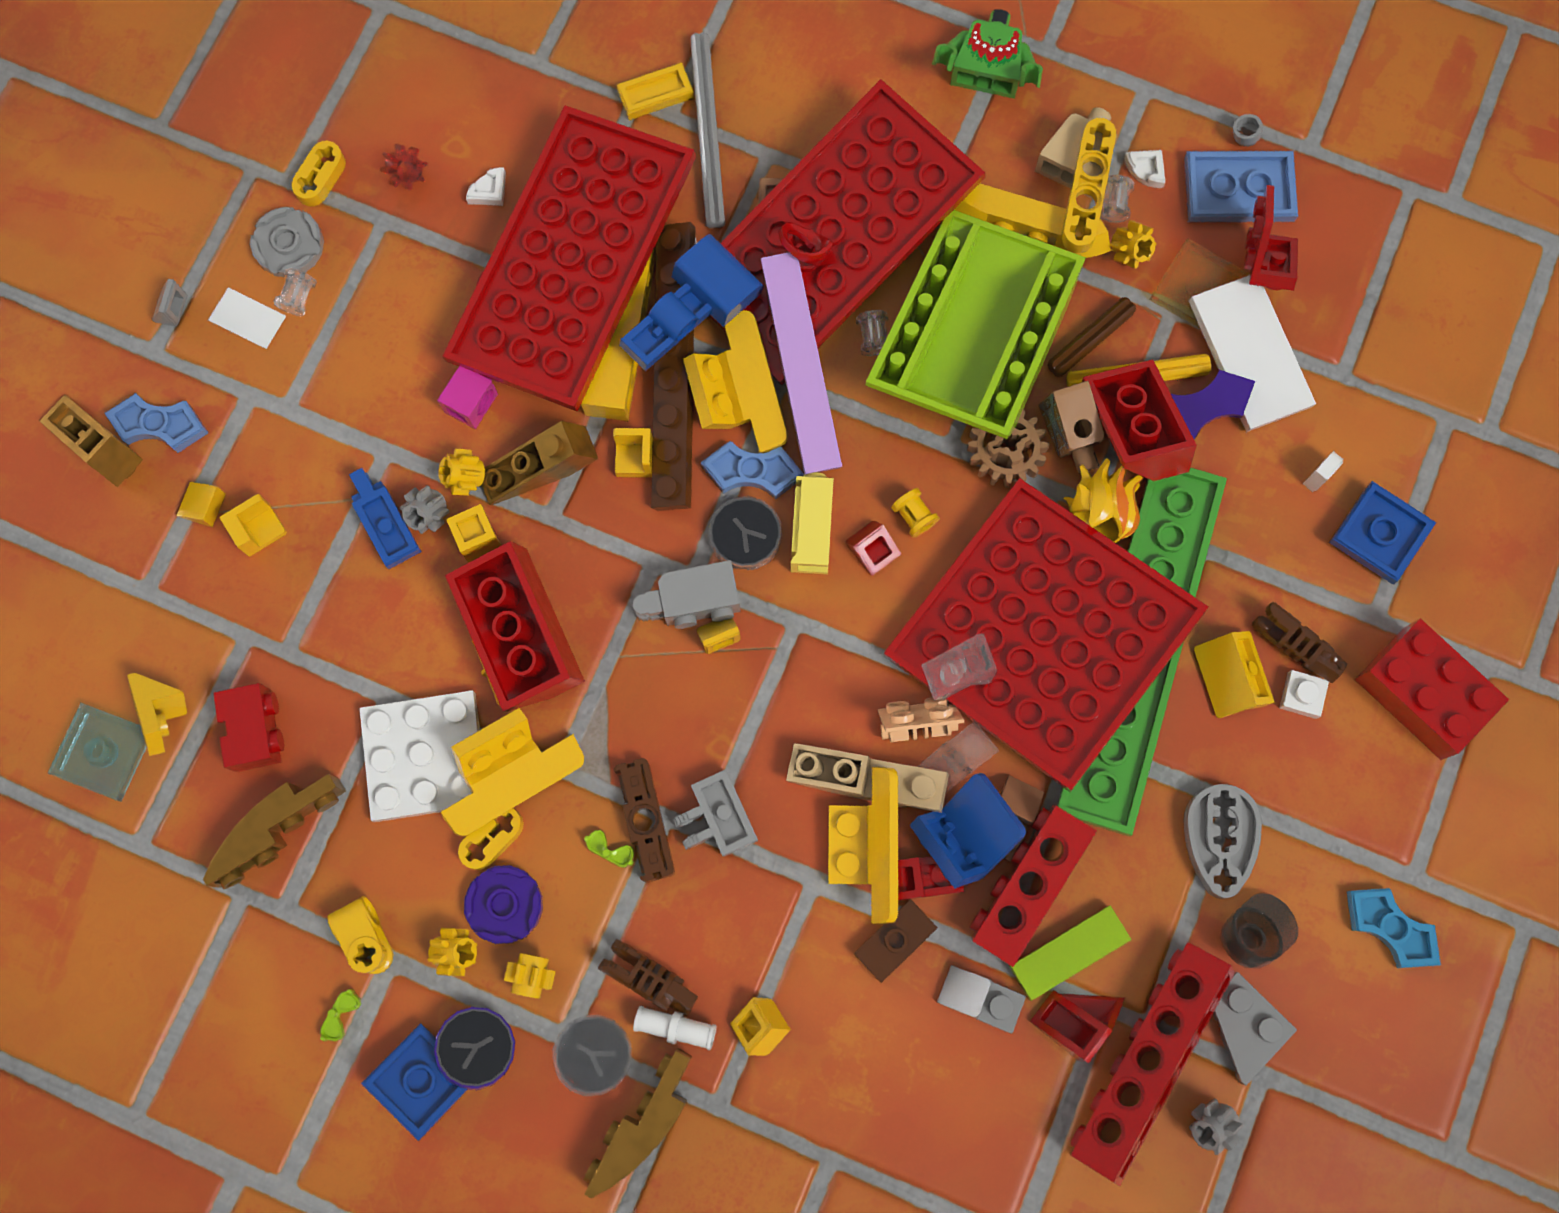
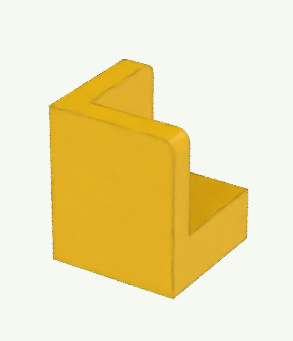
(633, 452)
(253, 525)
(473, 533)

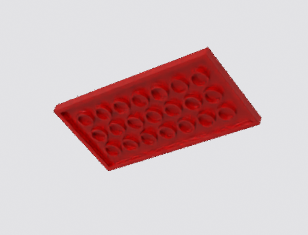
(870, 189)
(570, 257)

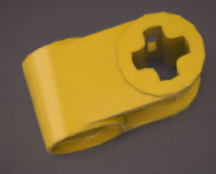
(357, 930)

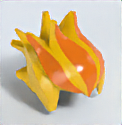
(1107, 502)

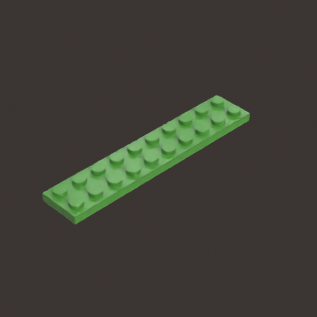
(1174, 541)

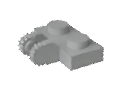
(723, 814)

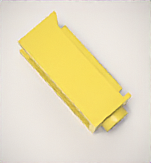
(812, 524)

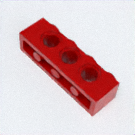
(1010, 941)

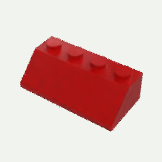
(514, 627)

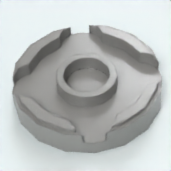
(287, 240)

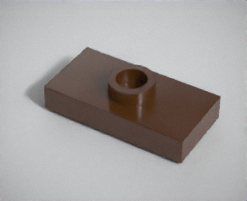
(895, 941)

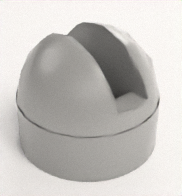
(1250, 126)

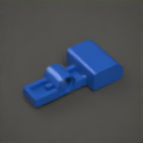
(710, 285)

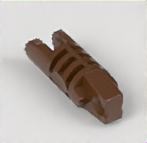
(1299, 642)
(649, 979)

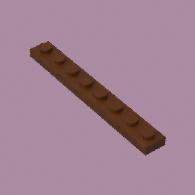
(672, 389)

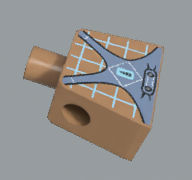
(1072, 411)

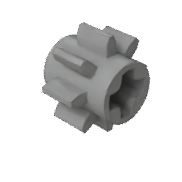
(424, 509)
(1215, 1126)

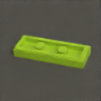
(1070, 953)

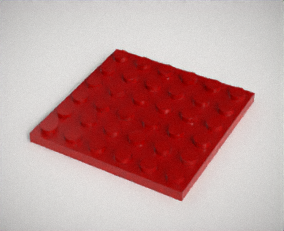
(1067, 622)

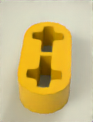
(315, 172)
(496, 845)

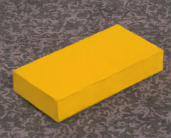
(655, 91)

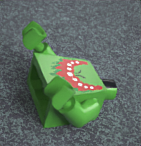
(990, 57)

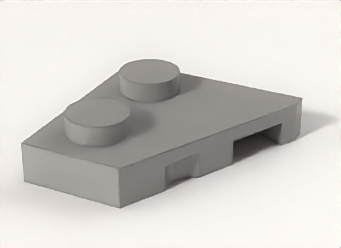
(1250, 1028)

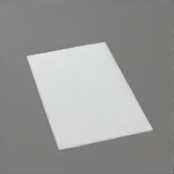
(247, 318)

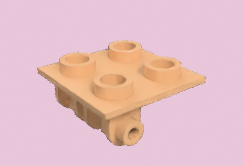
(900, 717)

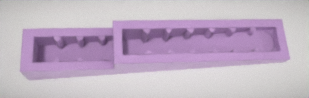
(801, 363)

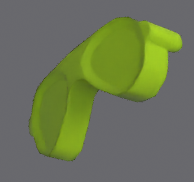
(597, 844)
(332, 1028)

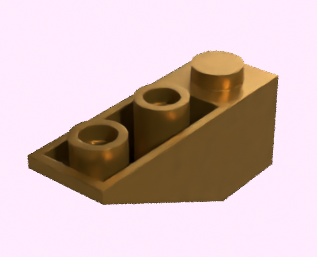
(539, 462)

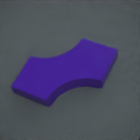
(1221, 398)

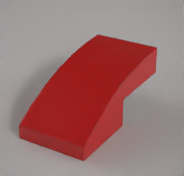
(922, 879)

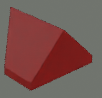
(1078, 1021)

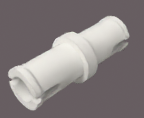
(674, 1027)

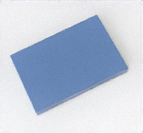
(1226, 184)

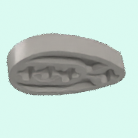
(1244, 833)

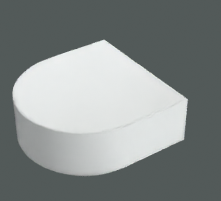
(1323, 472)

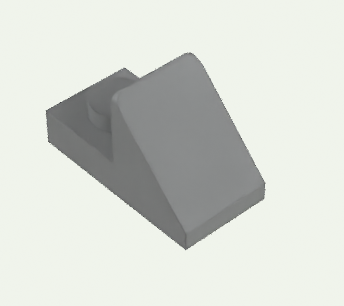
(981, 999)

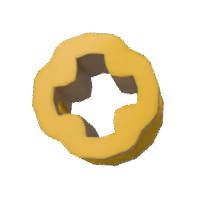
(915, 512)

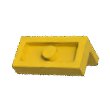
(1233, 674)

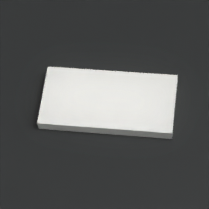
(1252, 344)

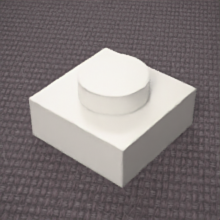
(1304, 694)

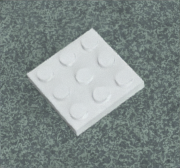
(412, 756)

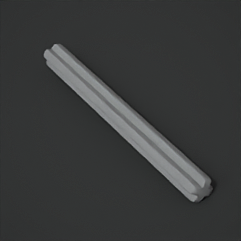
(707, 130)

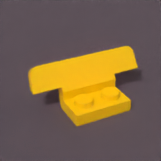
(738, 386)
(505, 770)
(866, 845)

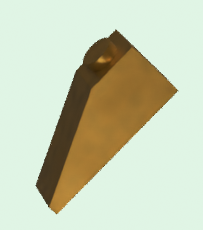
(91, 441)

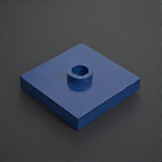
(1382, 532)
(412, 1084)

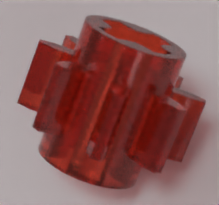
(413, 165)

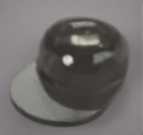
(1259, 931)

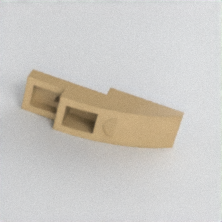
(852, 777)

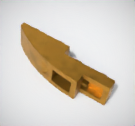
(258, 834)
(635, 1140)

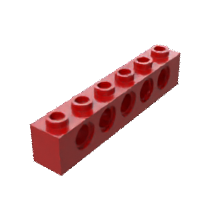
(1116, 1158)

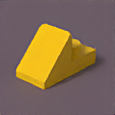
(155, 705)

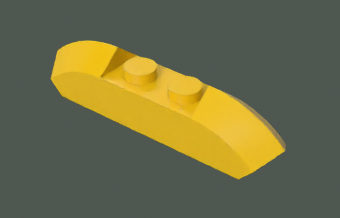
(1028, 217)

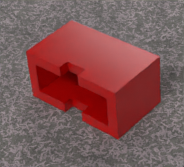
(250, 727)

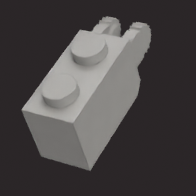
(691, 596)

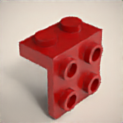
(1270, 257)

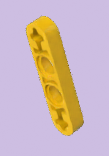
(1090, 185)

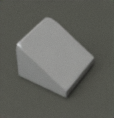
(170, 304)

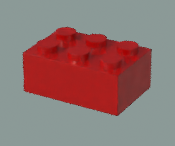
(1431, 689)

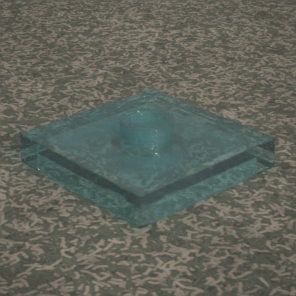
(99, 752)

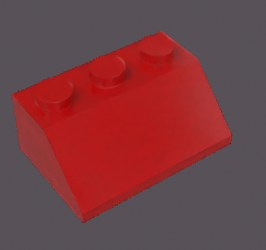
(1143, 421)

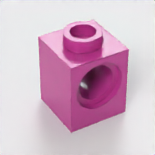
(468, 396)

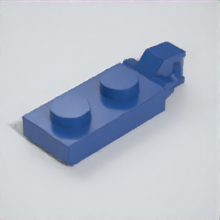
(382, 520)

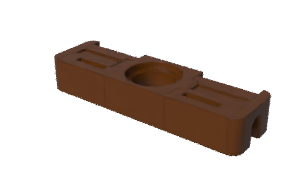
(653, 845)

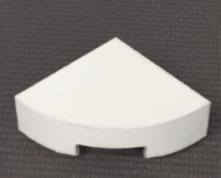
(1146, 167)
(488, 188)

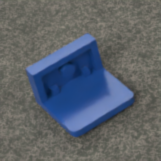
(970, 832)

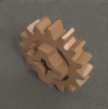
(1022, 438)

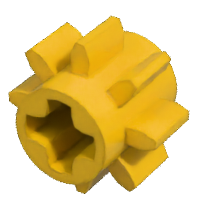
(1133, 244)
(461, 472)
(452, 952)
(529, 975)

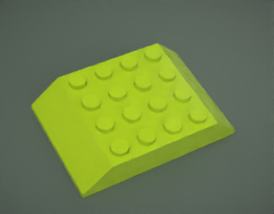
(977, 323)

